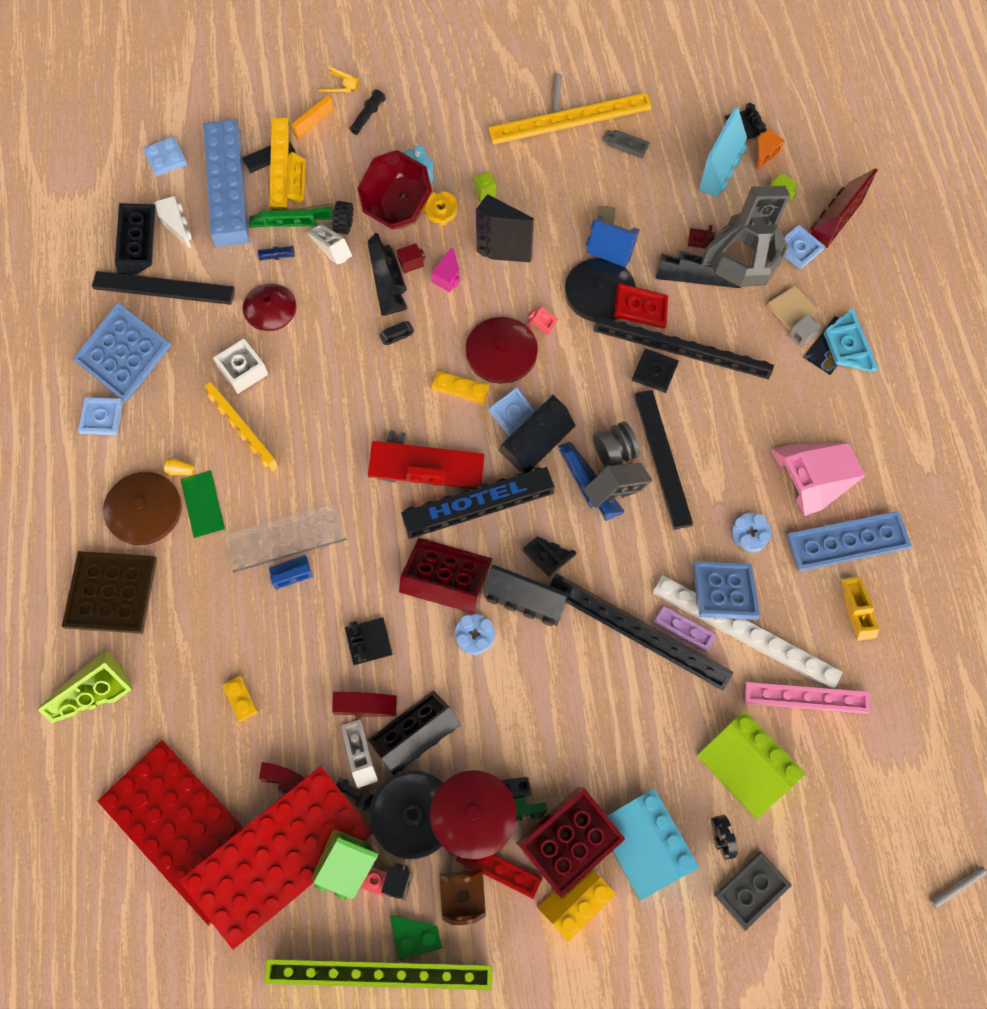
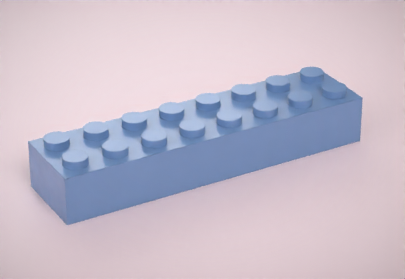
(226, 183)

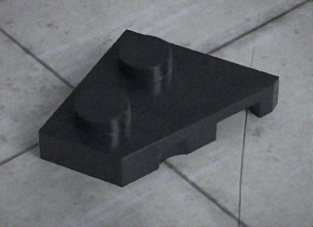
(548, 555)

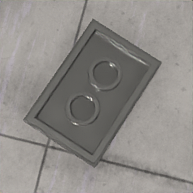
(752, 890)

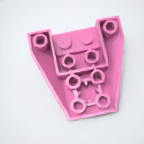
(819, 472)

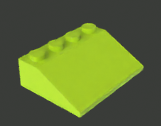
(751, 764)

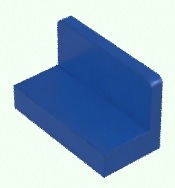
(290, 572)

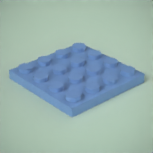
(122, 352)

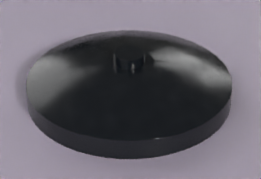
(592, 288)
(403, 814)

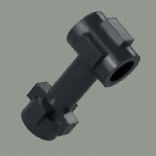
(363, 798)

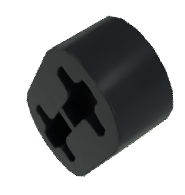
(396, 333)

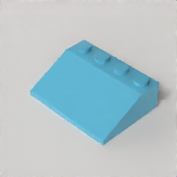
(724, 155)
(652, 847)

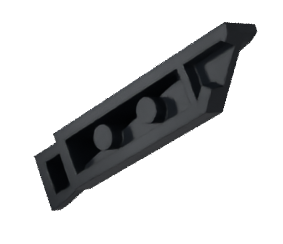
(387, 277)

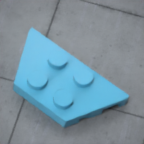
(849, 343)

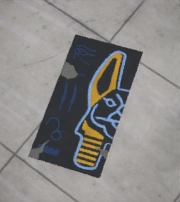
(820, 353)

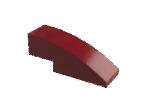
(364, 704)
(280, 775)

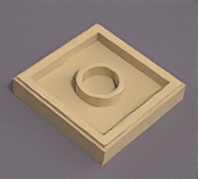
(792, 307)

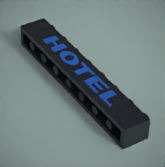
(477, 502)

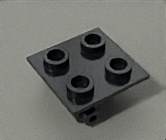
(751, 121)
(368, 641)

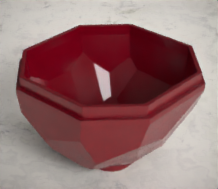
(384, 184)

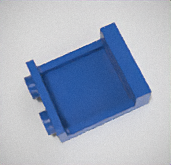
(611, 242)

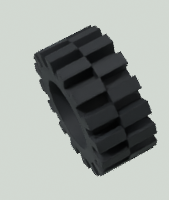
(342, 217)

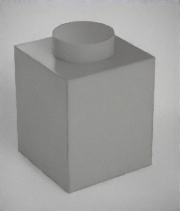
(804, 331)

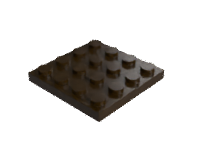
(109, 592)

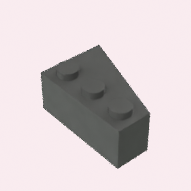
(617, 481)

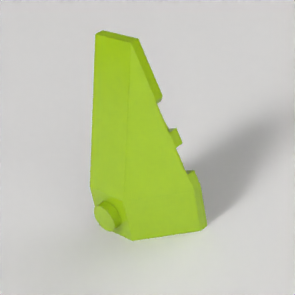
(93, 685)

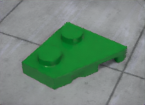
(414, 937)

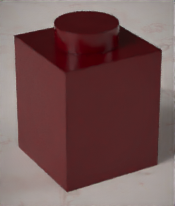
(410, 258)

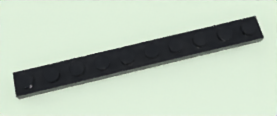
(684, 348)
(643, 633)

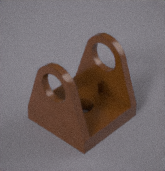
(457, 911)

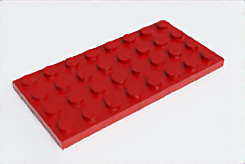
(169, 815)
(271, 857)

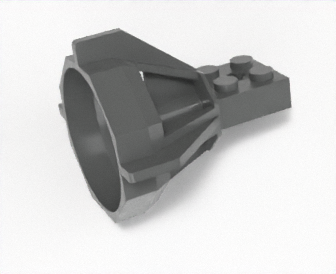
(756, 228)

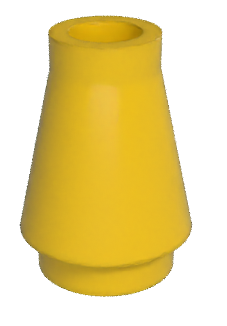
(178, 467)

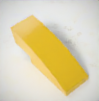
(859, 608)

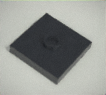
(655, 370)

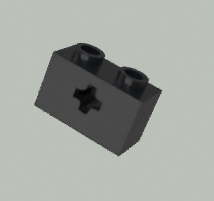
(397, 881)

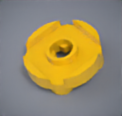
(441, 216)

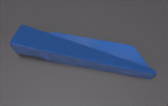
(583, 476)

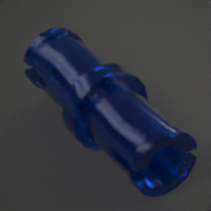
(276, 253)

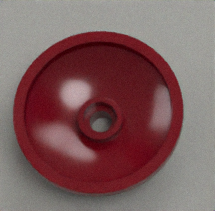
(271, 314)

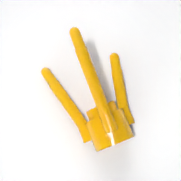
(348, 80)

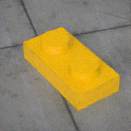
(240, 698)

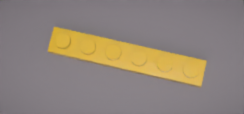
(279, 163)
(244, 432)

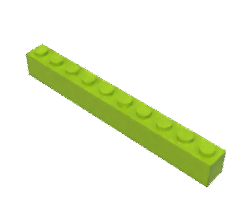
(378, 974)

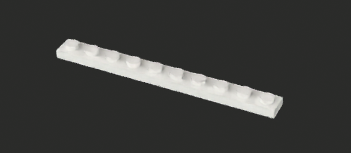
(752, 636)

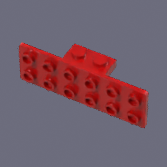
(425, 465)

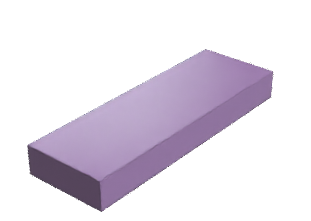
(684, 628)

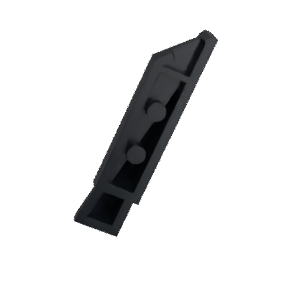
(690, 270)

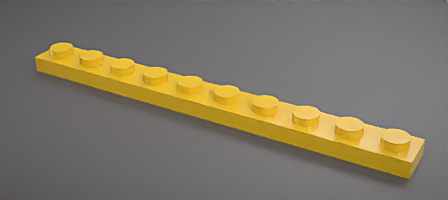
(569, 118)

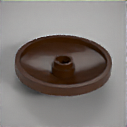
(142, 508)

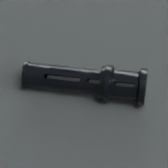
(371, 106)

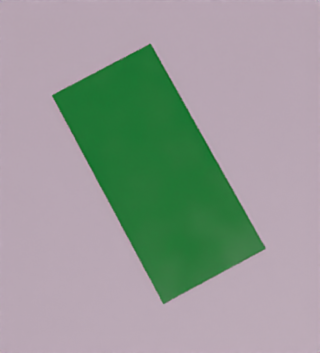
(202, 504)

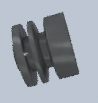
(616, 445)

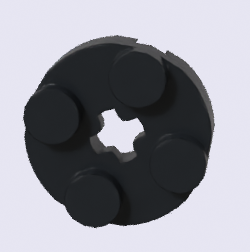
(724, 840)

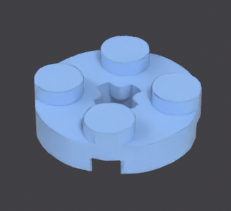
(751, 521)
(469, 624)

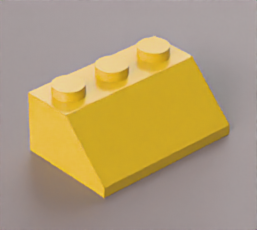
(577, 906)

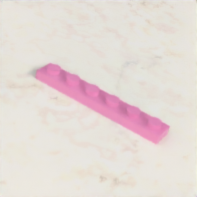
(807, 697)

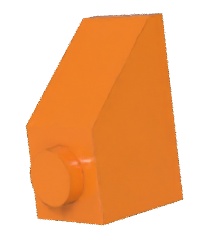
(767, 147)

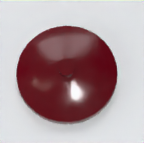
(501, 350)
(473, 814)

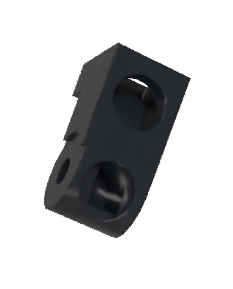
(518, 786)

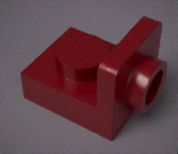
(700, 238)

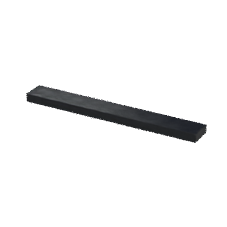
(163, 287)
(663, 460)

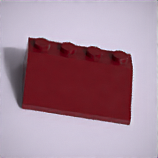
(842, 208)
(445, 575)
(570, 841)

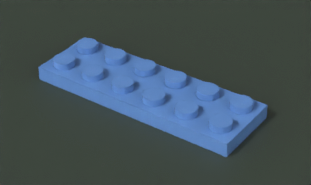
(848, 541)

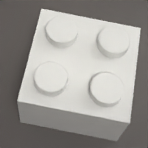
(240, 366)

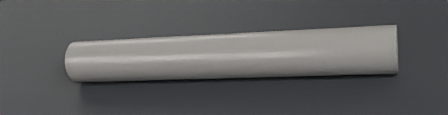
(556, 97)
(958, 887)

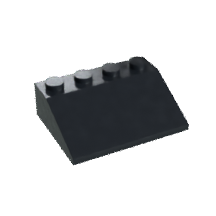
(503, 231)

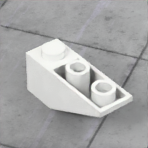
(171, 218)

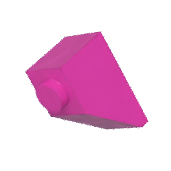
(447, 272)

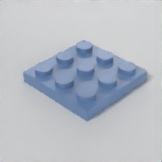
(725, 590)

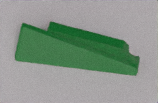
(292, 218)

